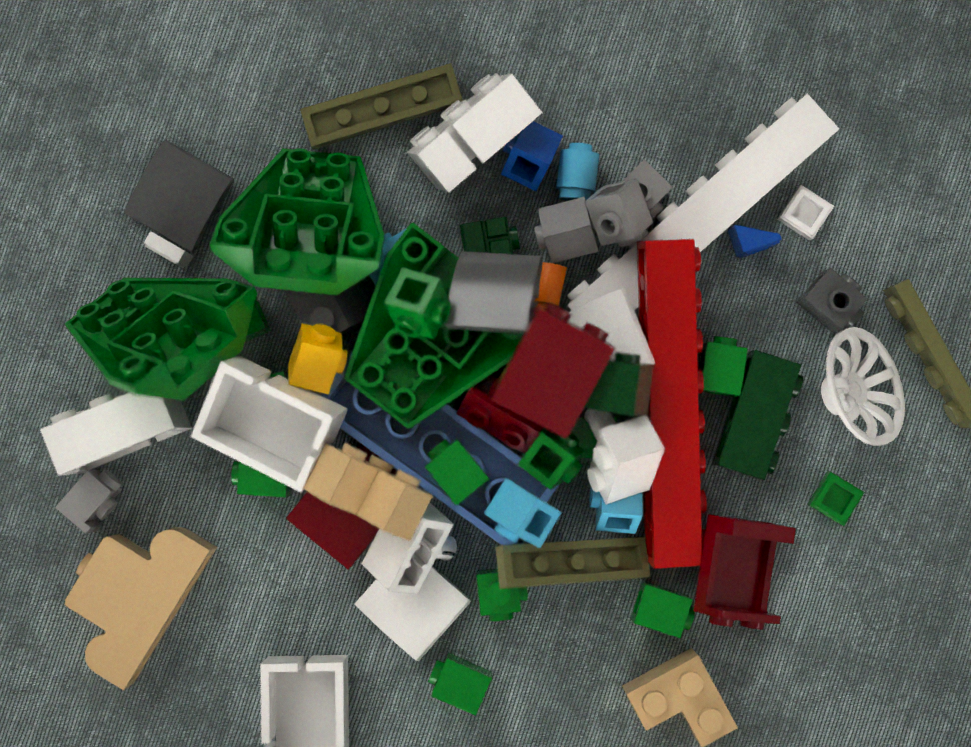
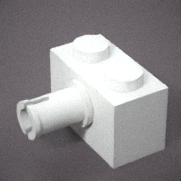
(623, 456)
(405, 564)

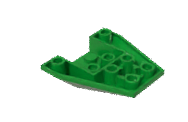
(303, 225)
(164, 332)
(420, 374)

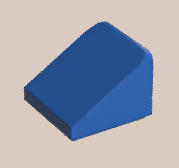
(751, 240)

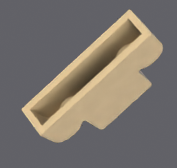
(135, 597)

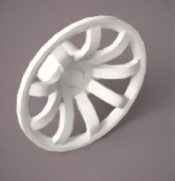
(850, 392)

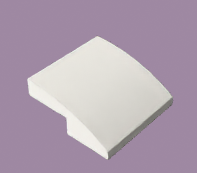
(617, 317)
(411, 618)

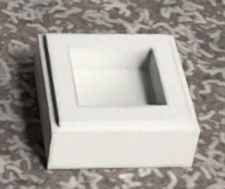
(805, 212)
(168, 250)

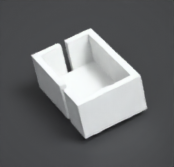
(473, 130)
(267, 421)
(111, 430)
(305, 701)

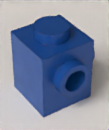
(530, 155)

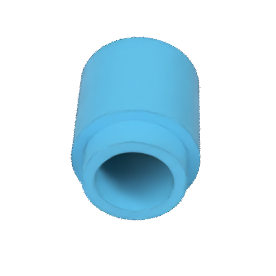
(577, 171)

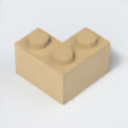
(368, 489)
(681, 687)

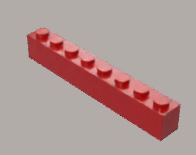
(669, 323)

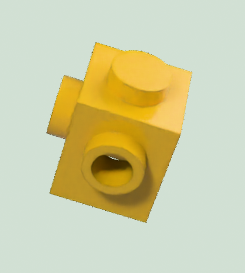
(316, 358)

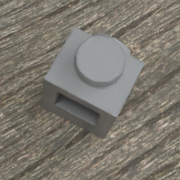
(91, 499)

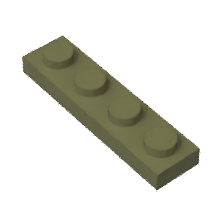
(381, 106)
(926, 341)
(572, 562)

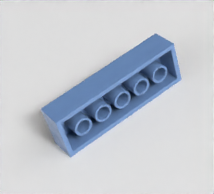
(409, 449)

